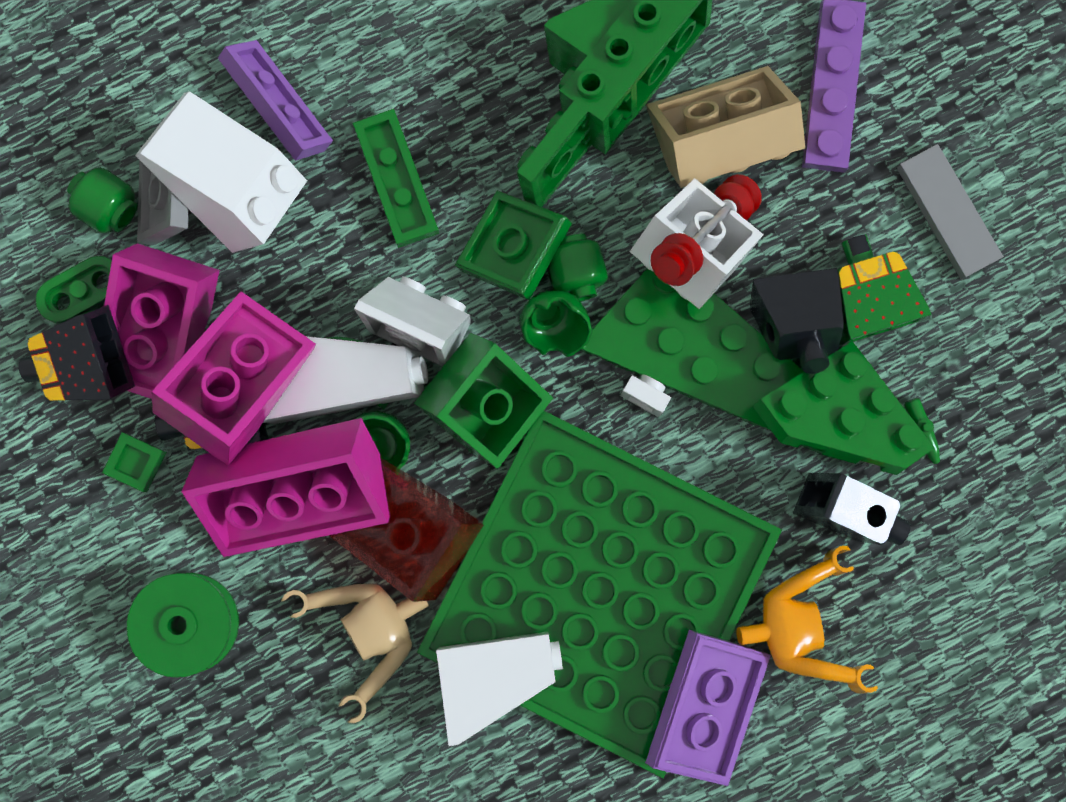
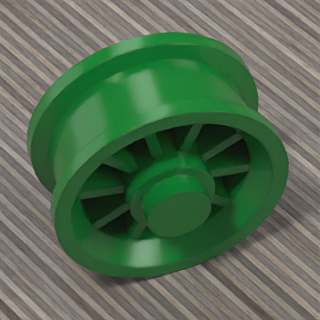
(182, 624)

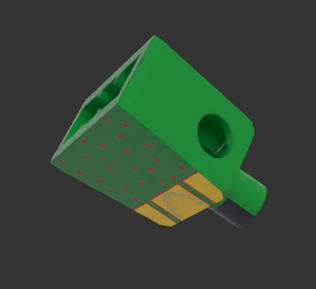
(876, 292)

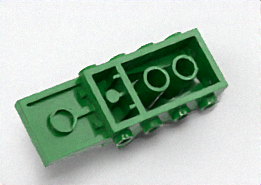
(611, 66)

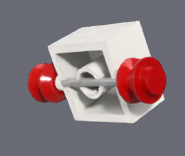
(701, 237)

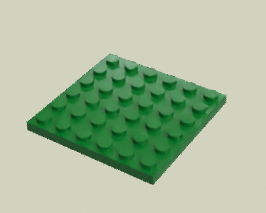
(612, 569)

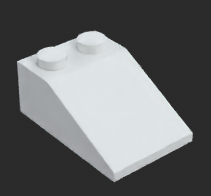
(222, 172)
(413, 319)

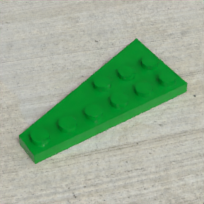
(691, 350)

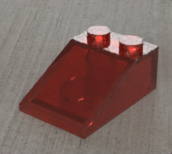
(420, 541)

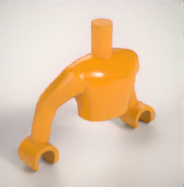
(797, 629)

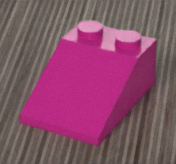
(157, 309)
(231, 378)

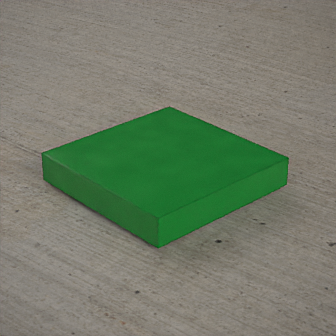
(513, 244)

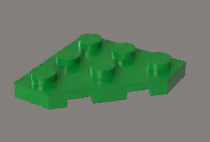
(845, 415)

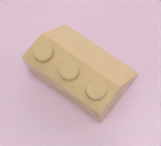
(727, 126)

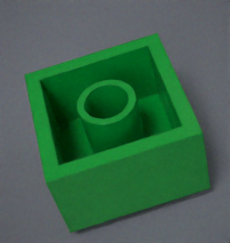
(484, 399)

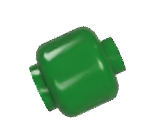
(101, 200)
(578, 267)

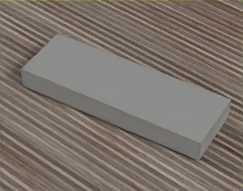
(949, 211)

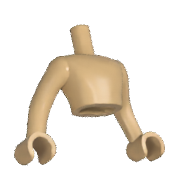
(374, 628)

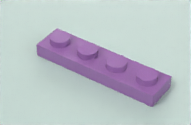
(834, 85)

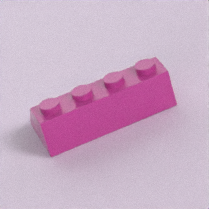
(290, 489)

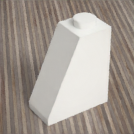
(492, 678)

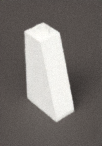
(349, 377)

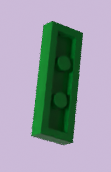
(396, 178)

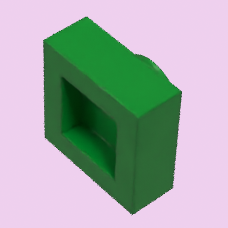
(134, 462)

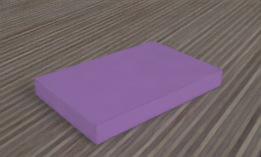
(707, 708)

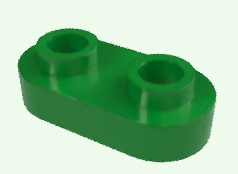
(79, 285)

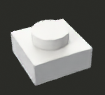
(646, 394)

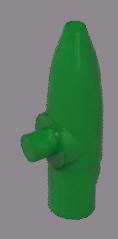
(916, 411)

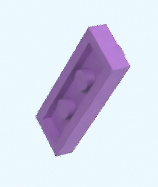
(275, 99)

